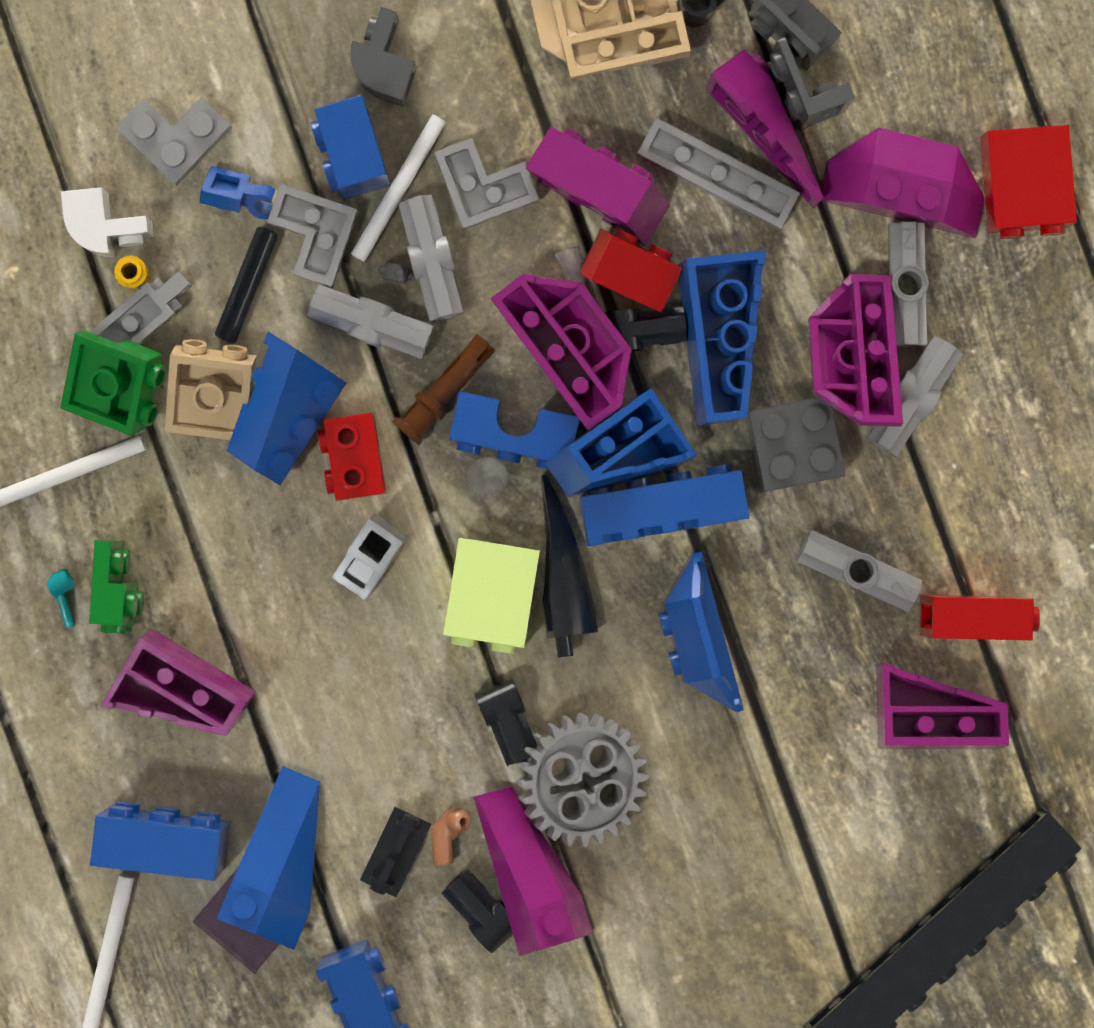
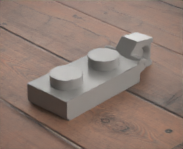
(144, 311)

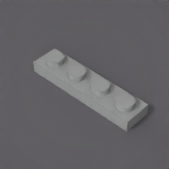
(718, 174)

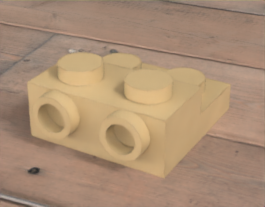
(207, 389)

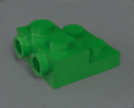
(113, 382)
(113, 602)

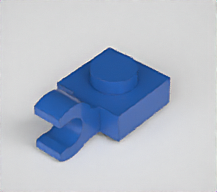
(233, 190)

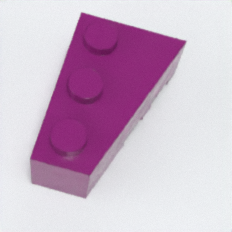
(178, 687)

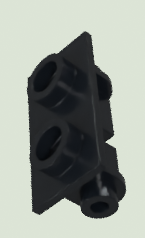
(395, 852)

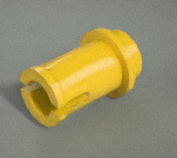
(124, 268)

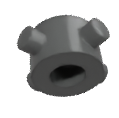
(395, 273)

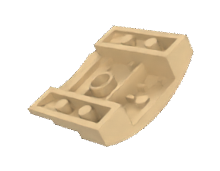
(610, 33)

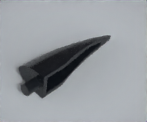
(566, 590)

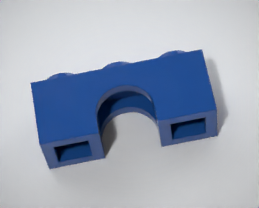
(477, 428)

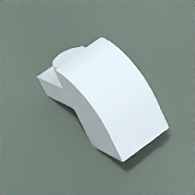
(90, 222)

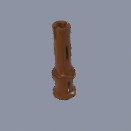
(431, 404)

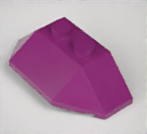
(906, 182)
(570, 342)
(857, 351)

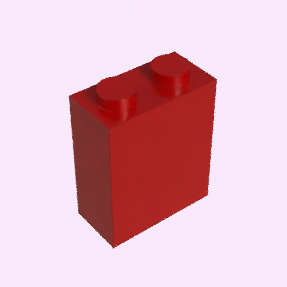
(1028, 181)
(978, 617)

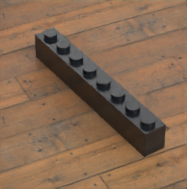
(953, 927)

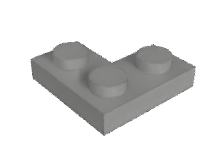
(177, 147)
(480, 196)
(325, 228)

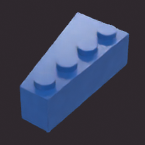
(721, 316)
(665, 506)

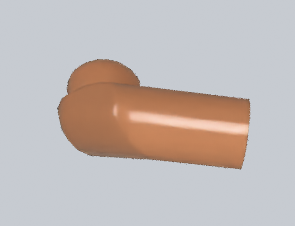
(445, 831)

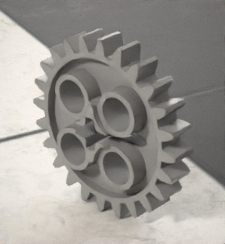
(575, 744)

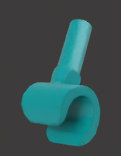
(58, 585)

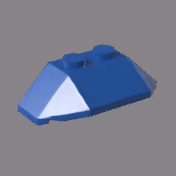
(698, 635)

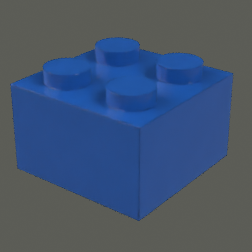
(352, 148)

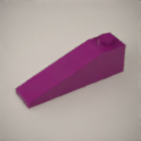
(755, 106)
(534, 885)

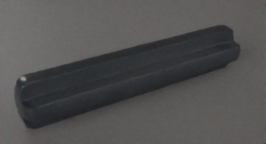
(246, 284)

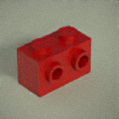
(630, 269)
(352, 456)

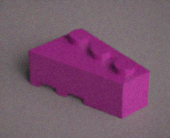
(599, 182)
(932, 715)

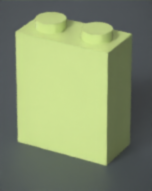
(491, 595)

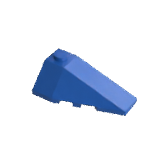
(276, 872)

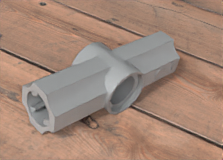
(907, 257)
(430, 258)
(370, 321)
(919, 393)
(882, 581)

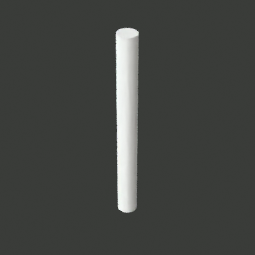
(398, 188)
(72, 470)
(108, 951)

